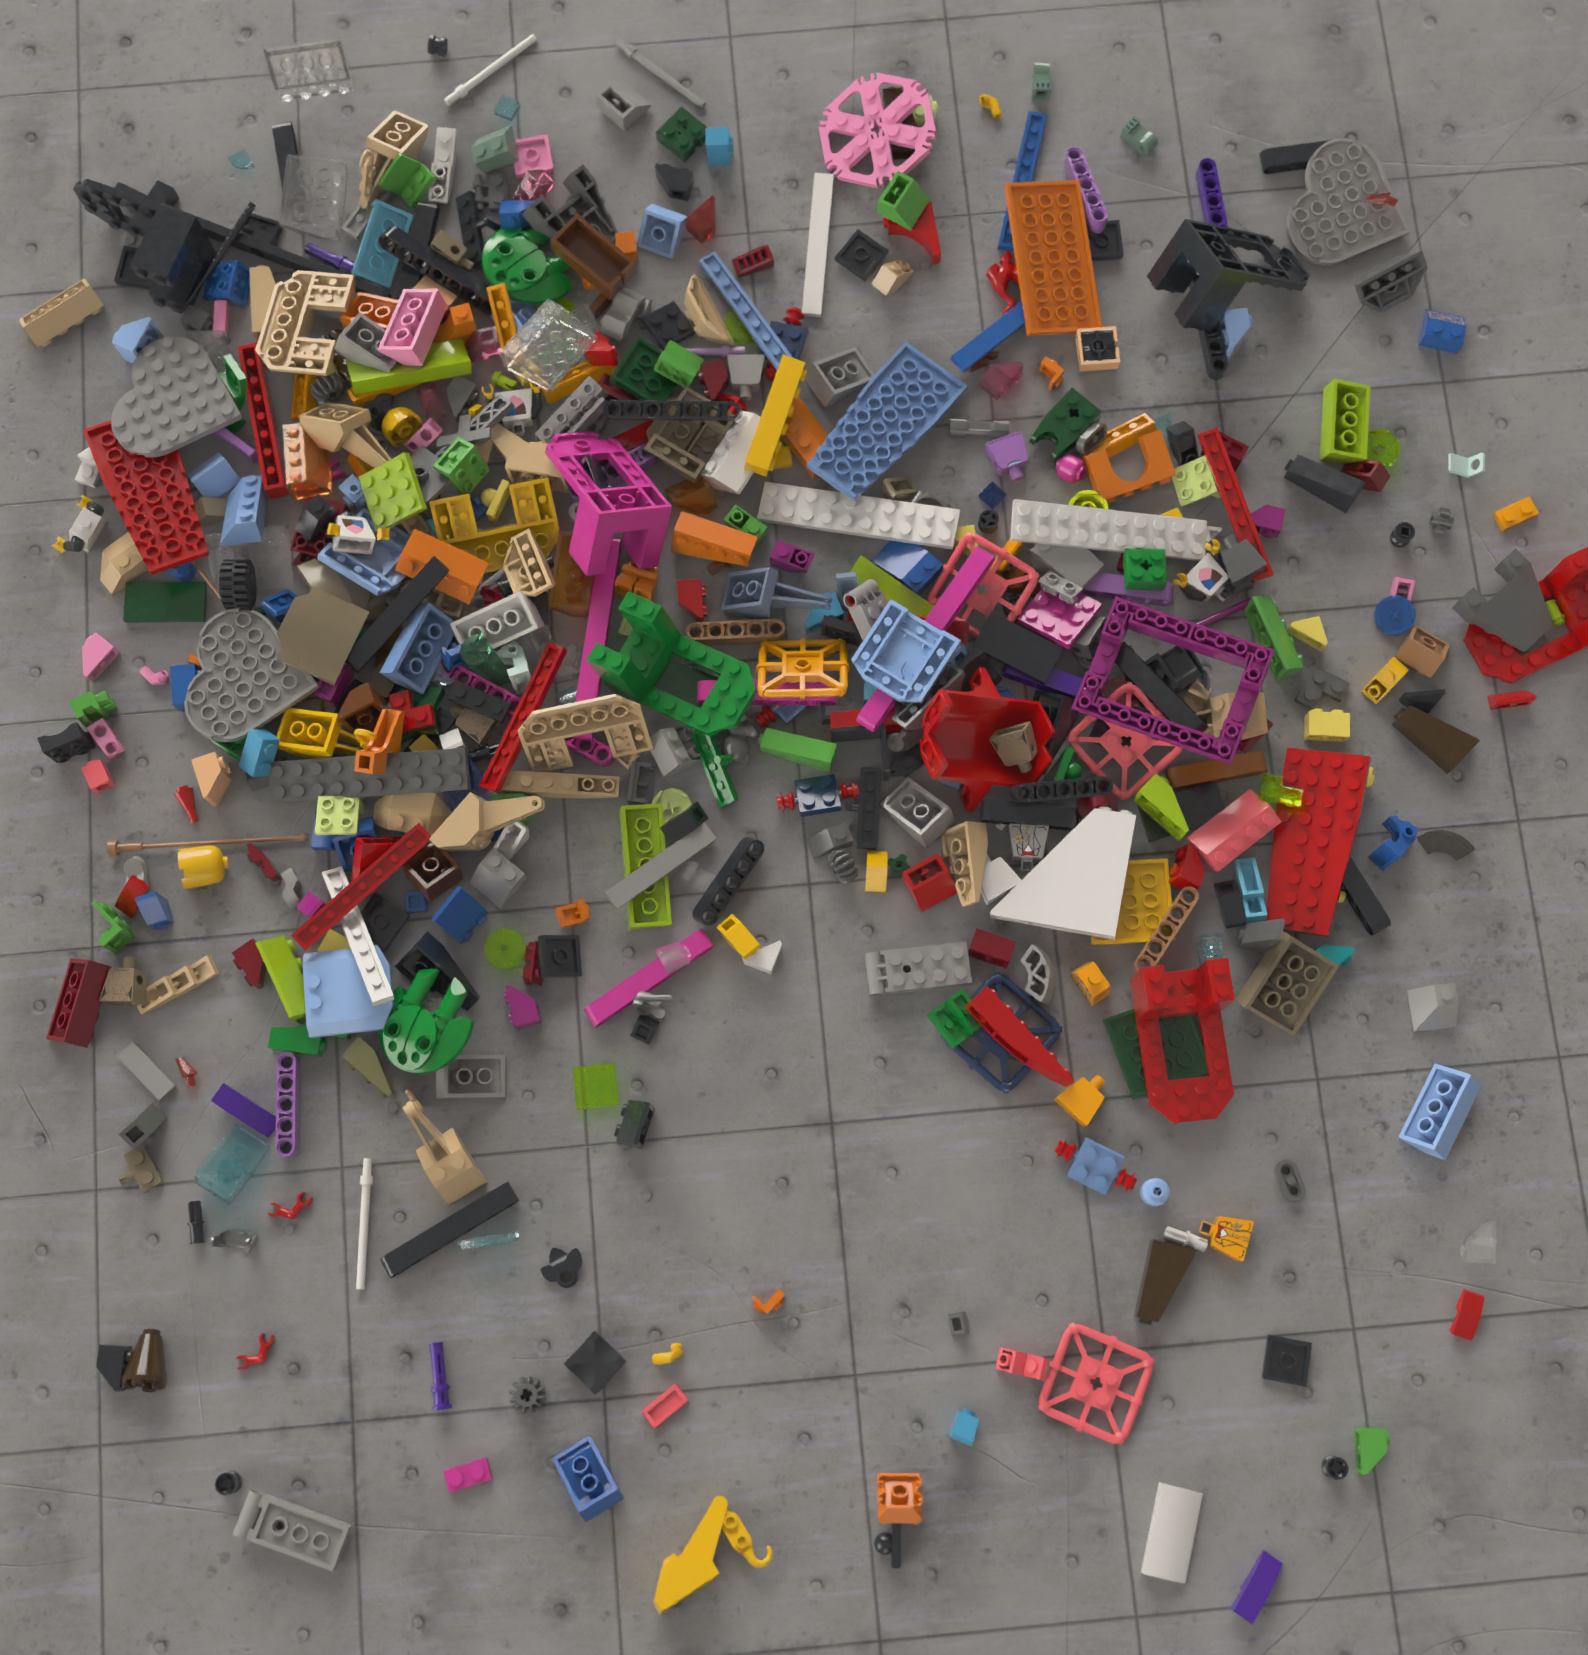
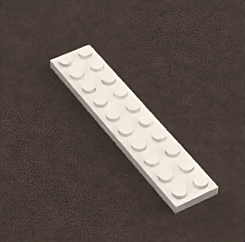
(863, 517)
(1107, 529)

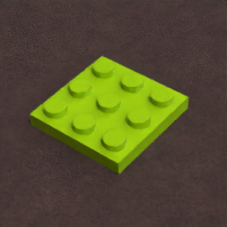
(392, 492)

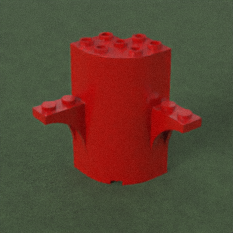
(959, 733)

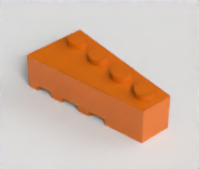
(712, 540)

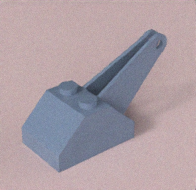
(753, 594)

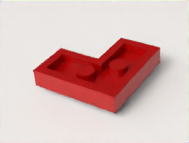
(414, 718)

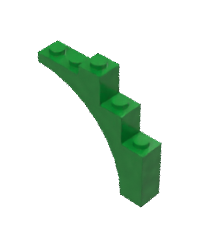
(298, 1041)

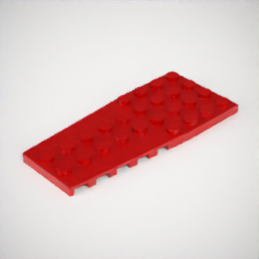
(151, 500)
(1315, 838)

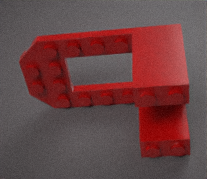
(1569, 589)
(1185, 993)

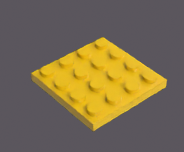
(1143, 902)

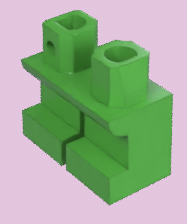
(91, 707)

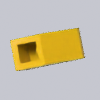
(1384, 680)
(738, 937)

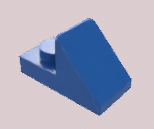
(183, 572)
(278, 604)

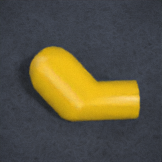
(992, 104)
(668, 1357)

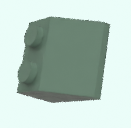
(495, 150)

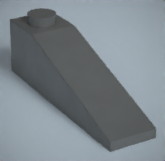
(1260, 935)

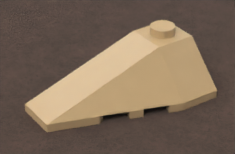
(966, 850)

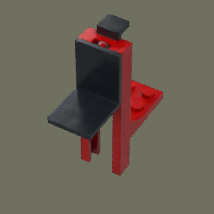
(845, 728)

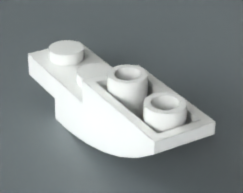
(443, 165)

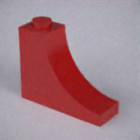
(923, 232)
(368, 851)

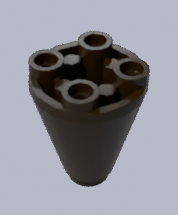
(146, 1364)

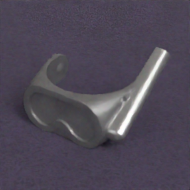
(922, 495)
(648, 1004)
(235, 1239)

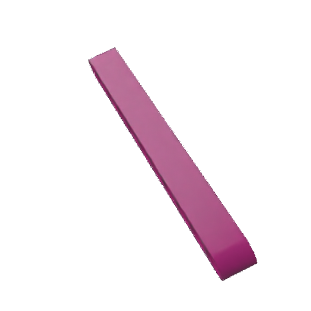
(940, 617)
(598, 625)
(574, 744)

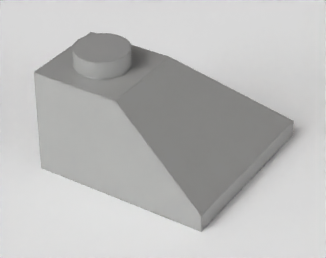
(1433, 1007)

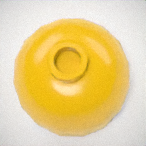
(400, 425)

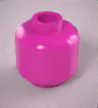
(1071, 468)

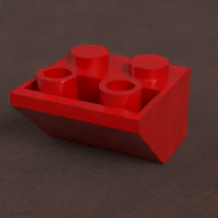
(929, 882)

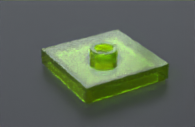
(595, 1086)

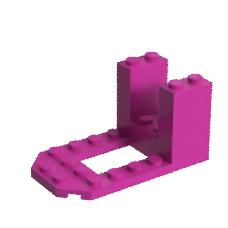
(632, 509)

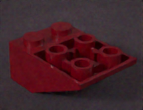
(314, 547)

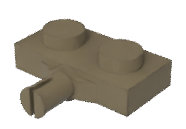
(141, 1169)

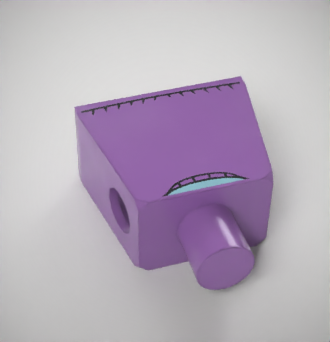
(1008, 455)

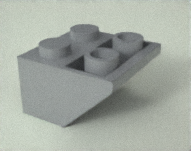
(621, 103)
(674, 750)

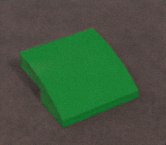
(234, 381)
(954, 1020)

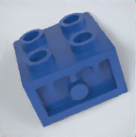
(229, 281)

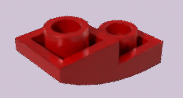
(126, 900)
(1468, 1315)

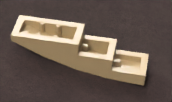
(179, 983)

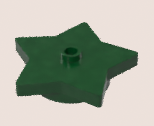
(431, 696)

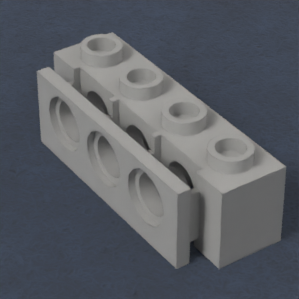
(577, 412)

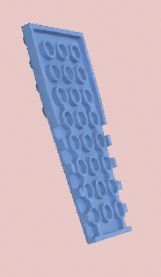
(886, 421)

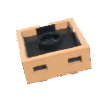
(1097, 348)

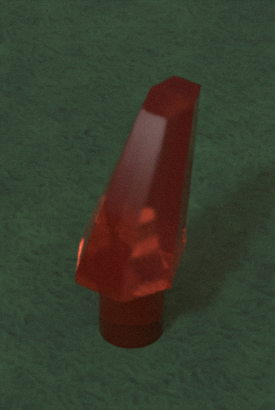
(1381, 199)
(186, 1071)

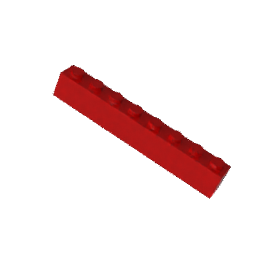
(263, 422)

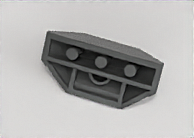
(1391, 281)
(910, 714)

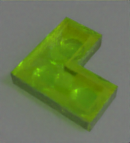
(1273, 791)

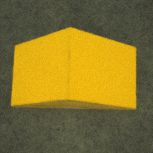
(876, 871)

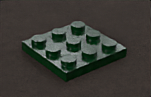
(637, 375)

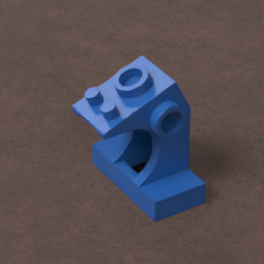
(1392, 849)

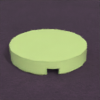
(673, 802)

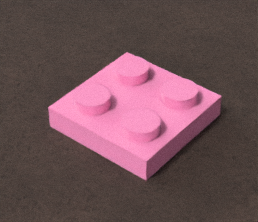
(533, 155)

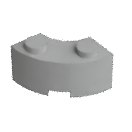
(619, 318)
(1040, 974)

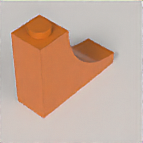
(458, 325)

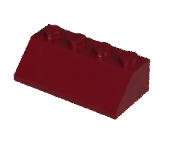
(78, 1003)

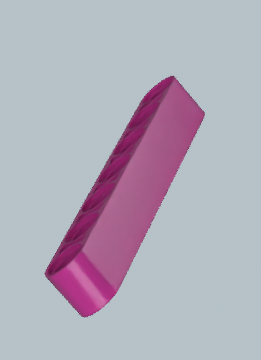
(705, 686)
(643, 980)

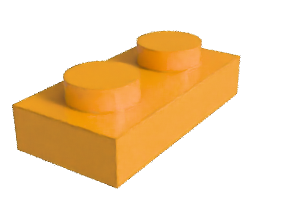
(1515, 514)

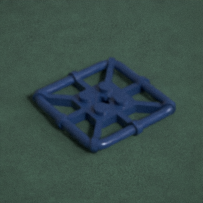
(999, 1051)

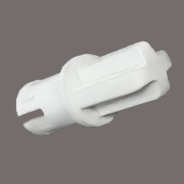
(1186, 1238)

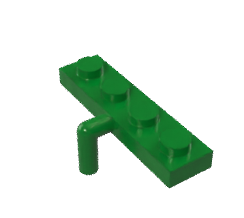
(715, 768)

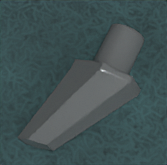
(646, 309)

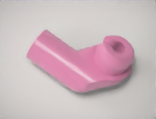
(154, 678)

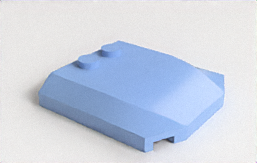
(374, 570)
(904, 654)
(338, 997)

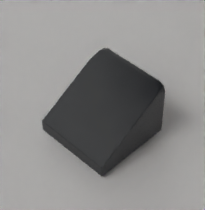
(645, 1028)

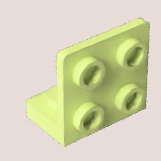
(1194, 482)
(338, 815)

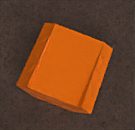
(899, 1498)

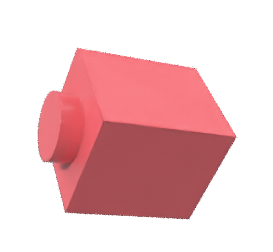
(98, 776)

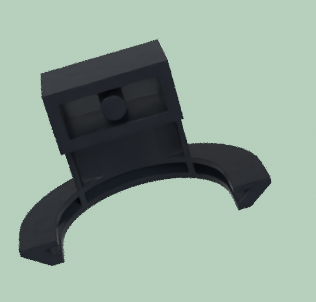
(1179, 668)

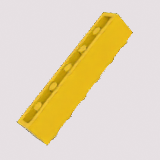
(774, 416)

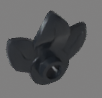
(382, 405)
(560, 1264)

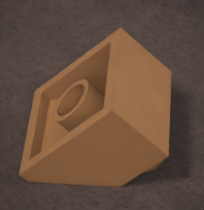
(1422, 651)

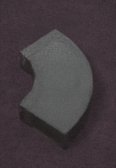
(1445, 842)

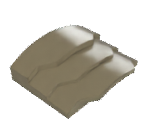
(687, 444)
(330, 581)
(320, 634)

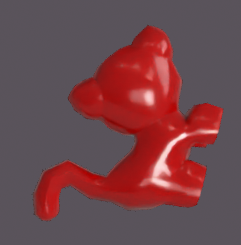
(1000, 278)

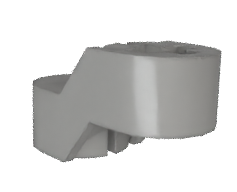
(137, 867)
(291, 889)

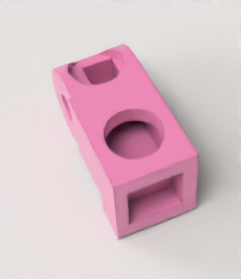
(424, 436)
(106, 738)

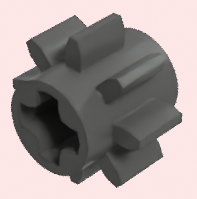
(1441, 520)

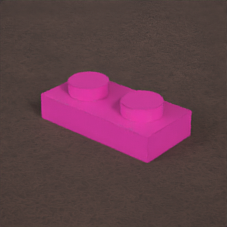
(468, 1474)

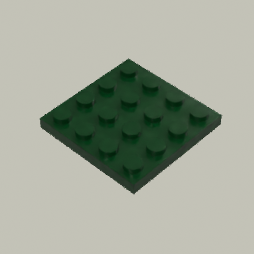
(1180, 1042)

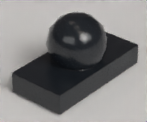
(890, 1543)

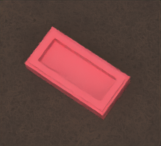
(665, 1406)

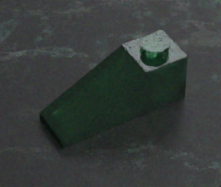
(484, 660)

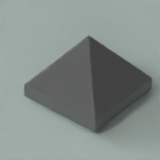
(959, 1323)

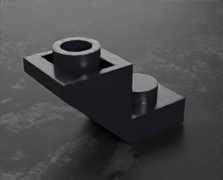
(684, 823)
(1230, 904)

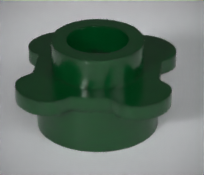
(896, 871)

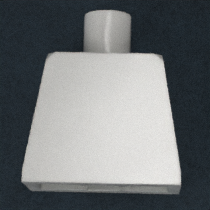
(997, 879)

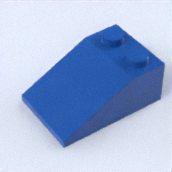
(909, 565)
(460, 915)
(588, 1478)

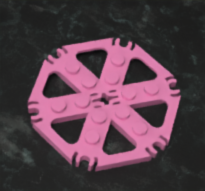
(865, 137)

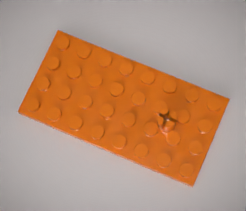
(1052, 257)

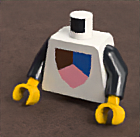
(526, 409)
(85, 528)
(354, 534)
(1206, 577)

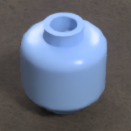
(1149, 1197)

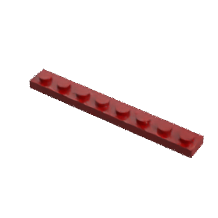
(1232, 495)
(531, 701)
(361, 887)

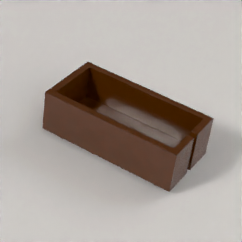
(593, 256)

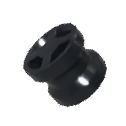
(437, 45)
(988, 516)

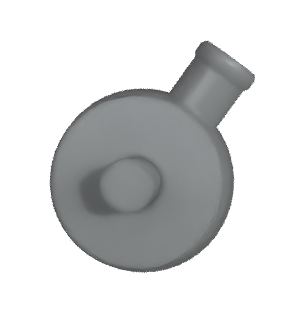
(897, 741)

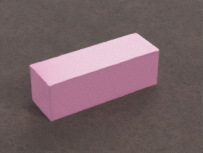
(221, 315)

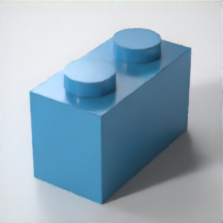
(719, 146)
(259, 752)

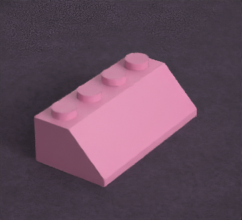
(413, 326)

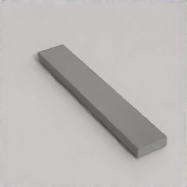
(660, 866)

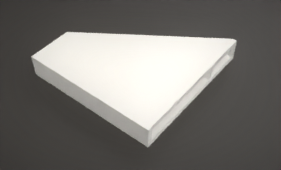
(1079, 881)

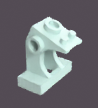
(513, 655)

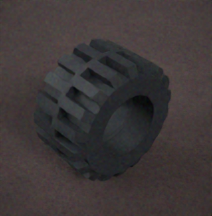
(237, 584)

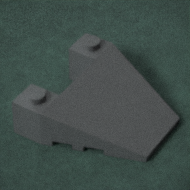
(586, 203)
(1516, 611)

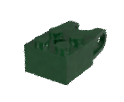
(1063, 429)

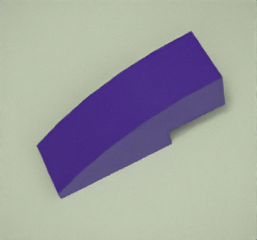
(245, 1110)
(1257, 1587)

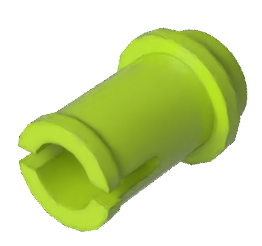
(503, 381)
(1556, 616)

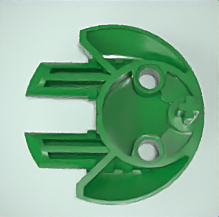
(529, 276)
(421, 1028)

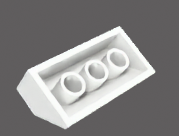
(726, 467)
(500, 621)

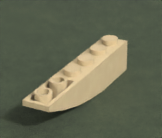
(561, 785)

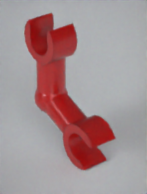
(293, 1213)
(262, 1355)

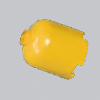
(202, 866)

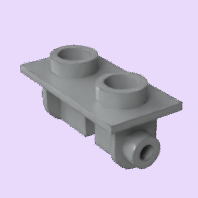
(1056, 584)

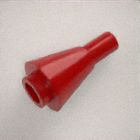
(185, 797)

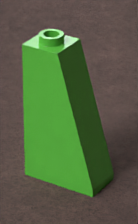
(798, 749)

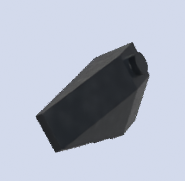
(1061, 716)
(431, 954)

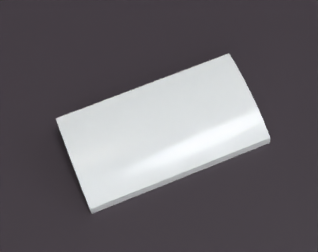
(1171, 1533)

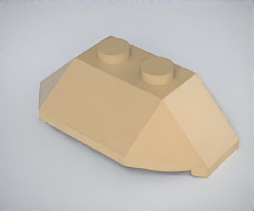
(705, 314)
(121, 564)
(527, 566)
(405, 811)

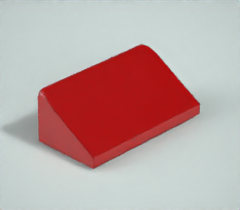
(1510, 699)

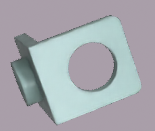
(1464, 466)

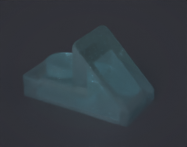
(1210, 947)

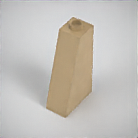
(261, 289)

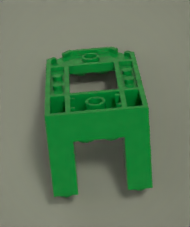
(646, 655)

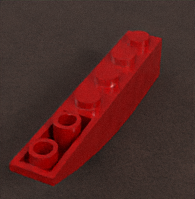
(1015, 1037)

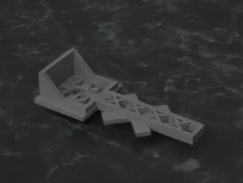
(470, 430)

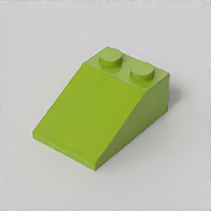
(1161, 804)

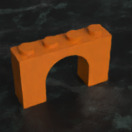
(1157, 469)

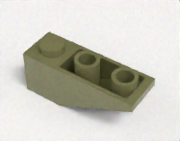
(369, 1063)

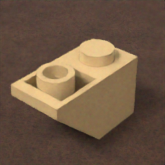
(892, 276)

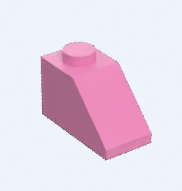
(96, 656)

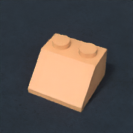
(213, 776)

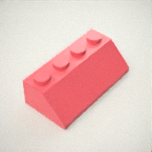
(1233, 830)

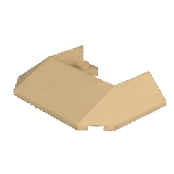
(290, 315)
(546, 730)

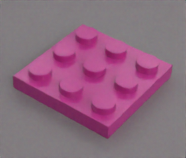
(1057, 619)

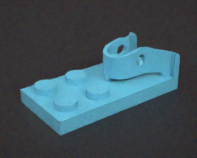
(373, 261)

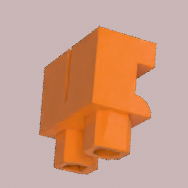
(636, 581)

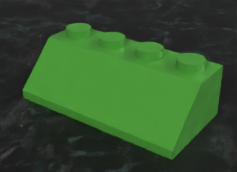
(1272, 633)

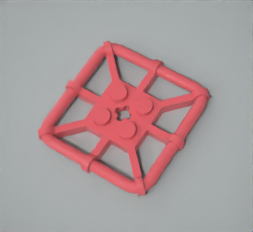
(995, 584)
(1124, 755)
(1082, 1388)

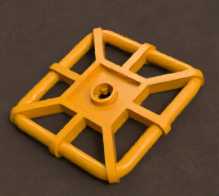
(793, 672)

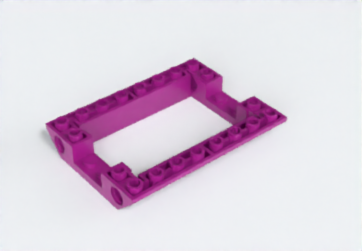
(1193, 637)

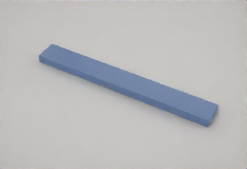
(744, 308)

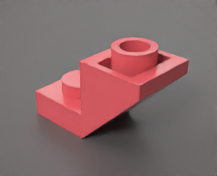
(1022, 1363)

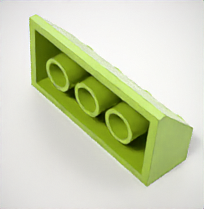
(1344, 422)
(286, 974)

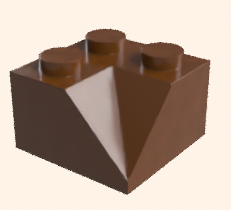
(362, 708)
(432, 871)

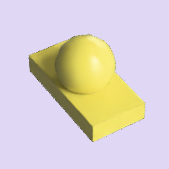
(495, 500)

